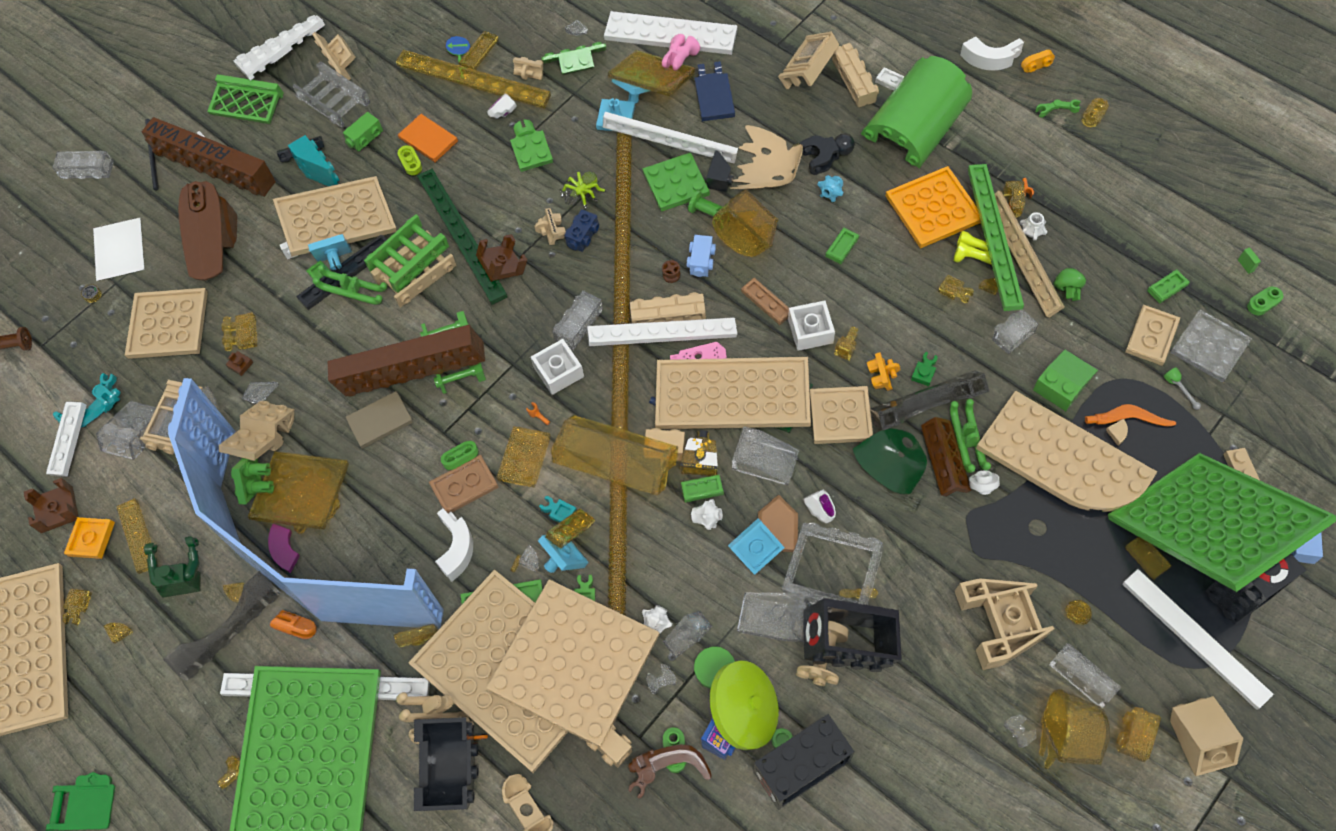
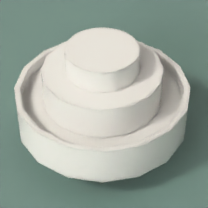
(984, 482)

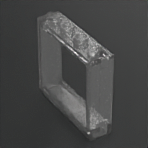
(834, 535)

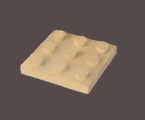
(840, 414)

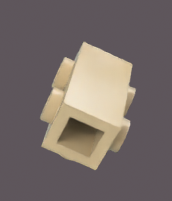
(614, 748)

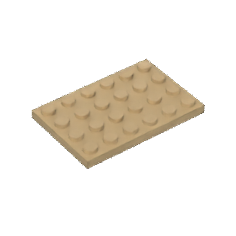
(348, 209)

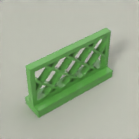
(249, 88)

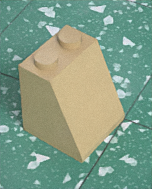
(1206, 735)

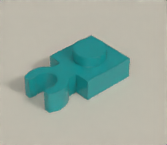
(558, 510)

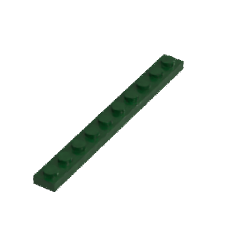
(460, 234)

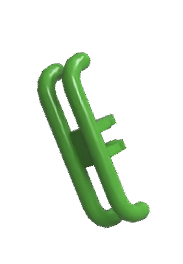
(349, 286)
(967, 436)

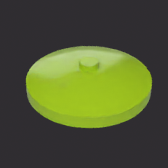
(744, 705)

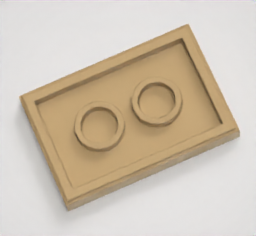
(1152, 335)

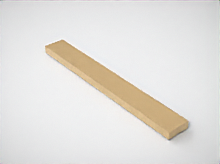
(1028, 260)

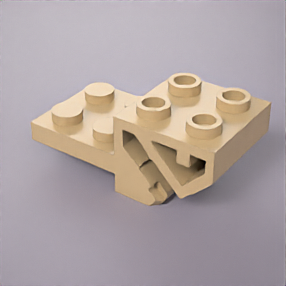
(259, 431)

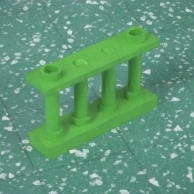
(417, 264)
(475, 370)

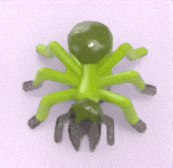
(582, 188)

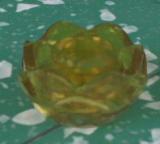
(1078, 612)

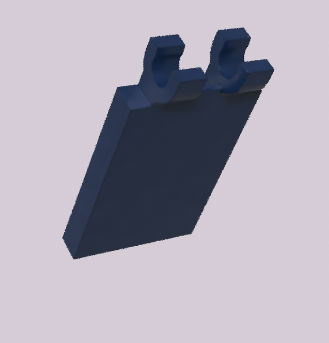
(714, 94)

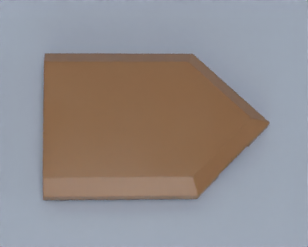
(781, 521)

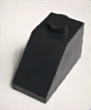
(719, 174)

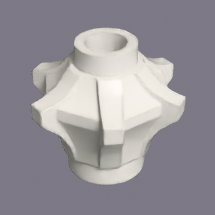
(1034, 226)
(707, 514)
(656, 618)

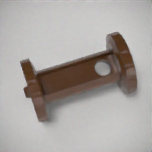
(20, 338)

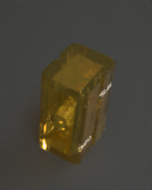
(1138, 734)

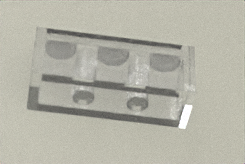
(83, 164)
(577, 318)
(1085, 675)

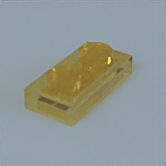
(1148, 557)

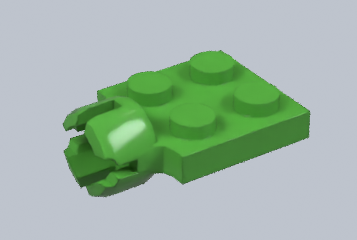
(530, 147)

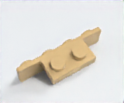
(337, 52)

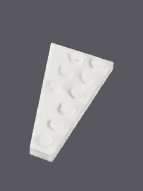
(277, 47)

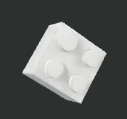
(811, 325)
(557, 366)

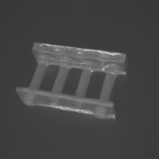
(336, 81)

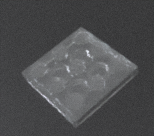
(1211, 345)

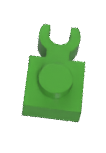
(585, 589)

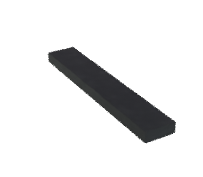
(351, 267)

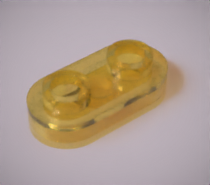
(1095, 112)

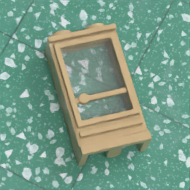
(809, 59)
(156, 433)

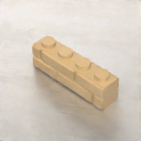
(854, 75)
(668, 309)

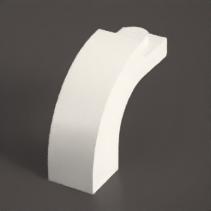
(990, 58)
(461, 550)

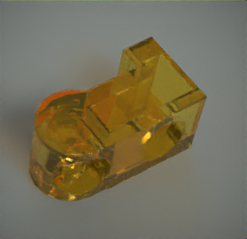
(1016, 196)

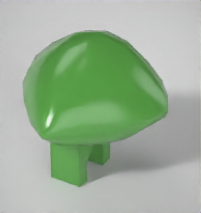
(1070, 281)

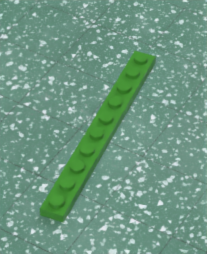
(995, 238)

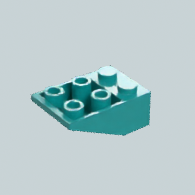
(313, 162)

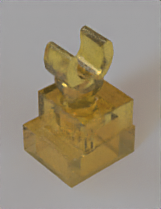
(846, 345)

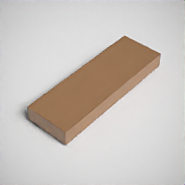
(766, 301)

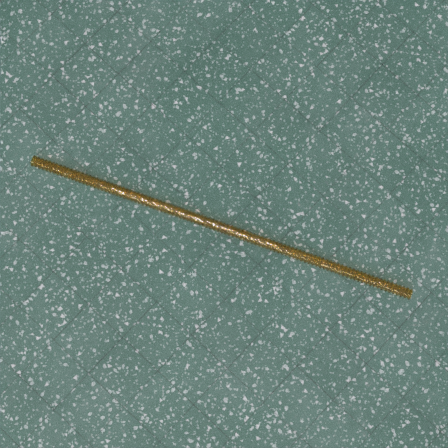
(620, 369)

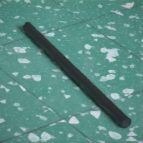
(152, 164)

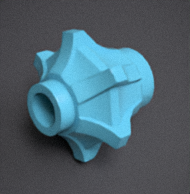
(831, 187)

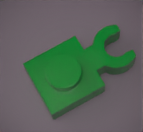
(924, 371)

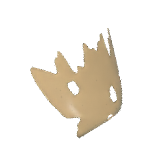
(765, 166)

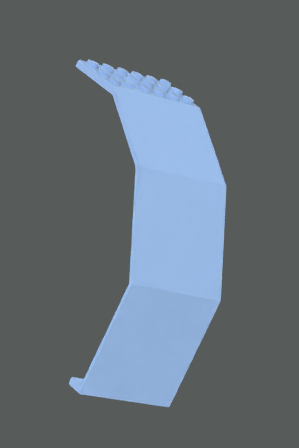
(195, 437)

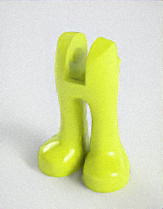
(967, 248)

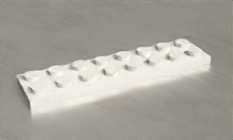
(660, 31)

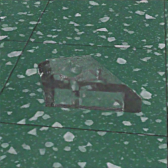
(259, 391)

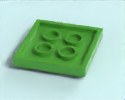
(675, 181)

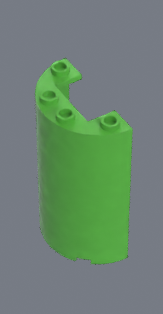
(922, 108)

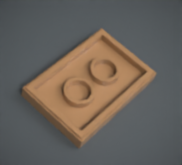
(463, 484)

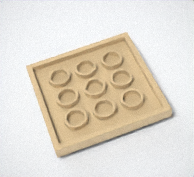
(166, 323)

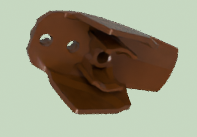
(205, 229)

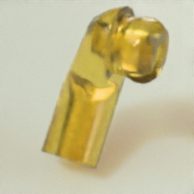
(232, 772)

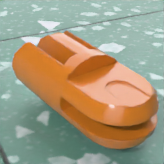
(294, 625)

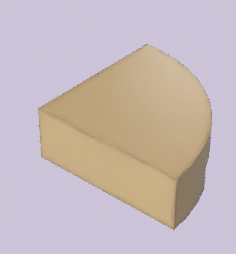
(1118, 431)

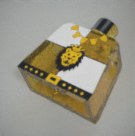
(700, 456)

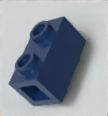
(581, 230)

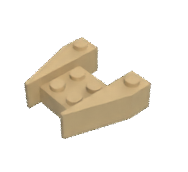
(1010, 617)

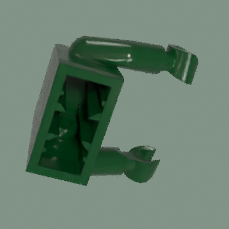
(175, 578)

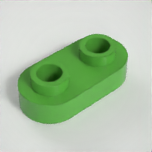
(1267, 298)
(459, 455)
(674, 768)

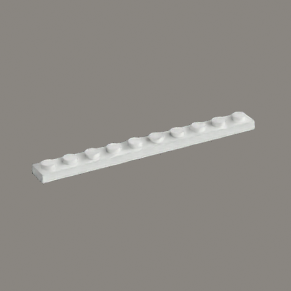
(389, 687)

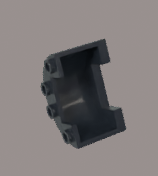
(445, 764)

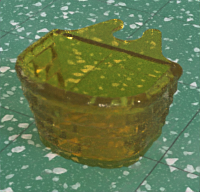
(745, 225)
(1073, 730)

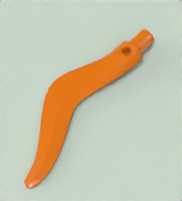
(1127, 411)

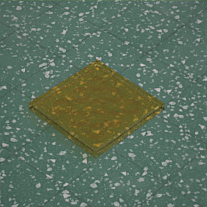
(648, 73)
(302, 490)

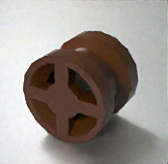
(673, 267)

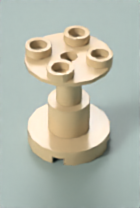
(818, 673)

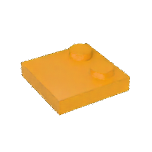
(89, 538)

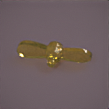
(847, 593)

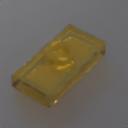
(415, 636)

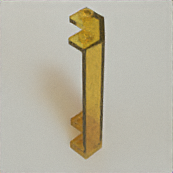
(614, 454)

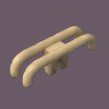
(433, 707)

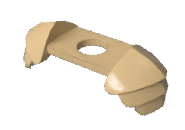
(516, 794)

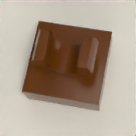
(238, 363)

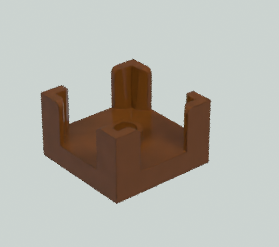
(501, 260)
(52, 507)

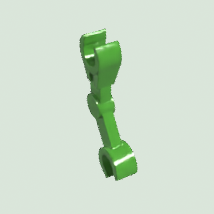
(1073, 106)

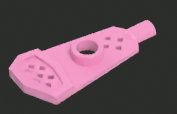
(706, 351)

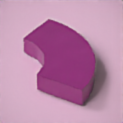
(281, 549)

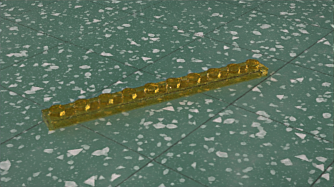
(473, 78)

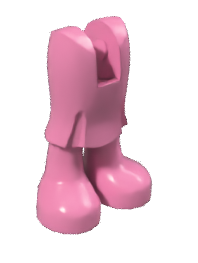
(680, 50)

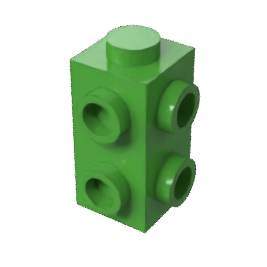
(362, 131)

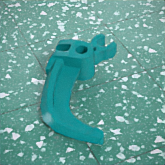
(104, 399)

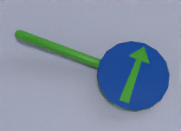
(457, 46)

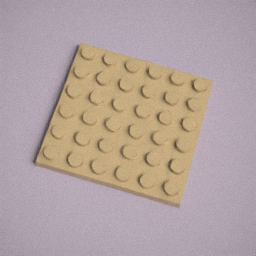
(573, 663)

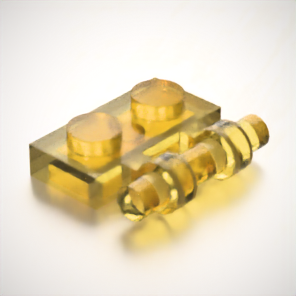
(245, 332)

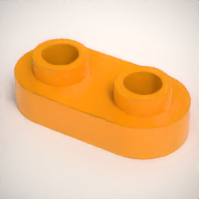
(1038, 61)

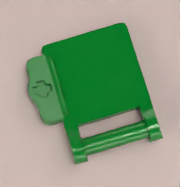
(88, 804)

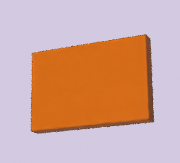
(428, 138)

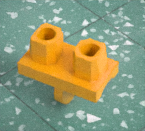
(883, 379)

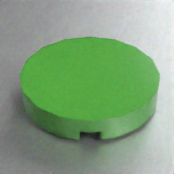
(709, 663)

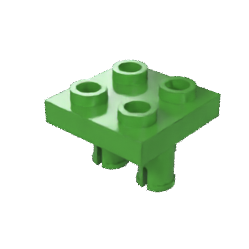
(248, 479)

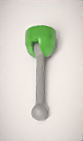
(1174, 377)

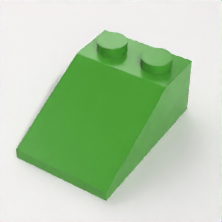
(1064, 380)

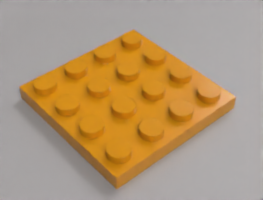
(934, 207)

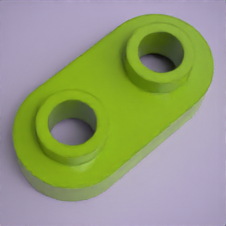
(409, 160)

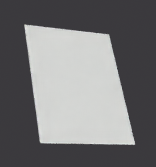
(118, 249)

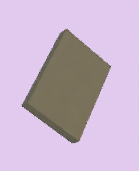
(379, 419)

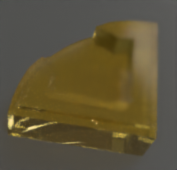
(989, 286)
(233, 591)
(117, 631)

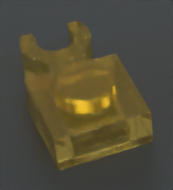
(953, 287)
(76, 602)

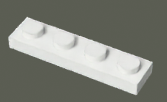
(66, 439)

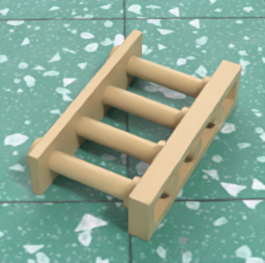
(417, 285)

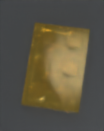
(523, 456)

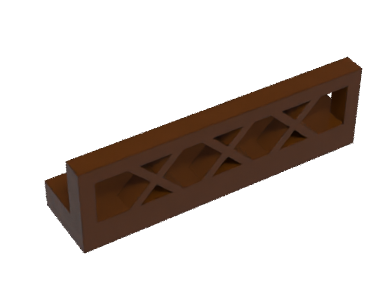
(943, 456)

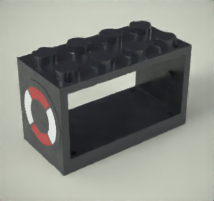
(1256, 593)
(882, 620)
(803, 761)

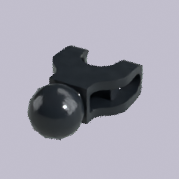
(827, 151)

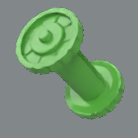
(702, 204)

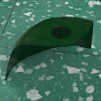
(881, 460)

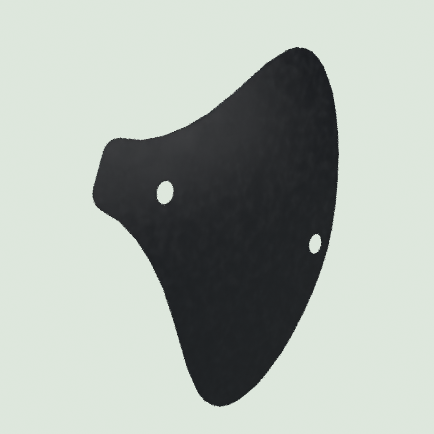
(1090, 550)

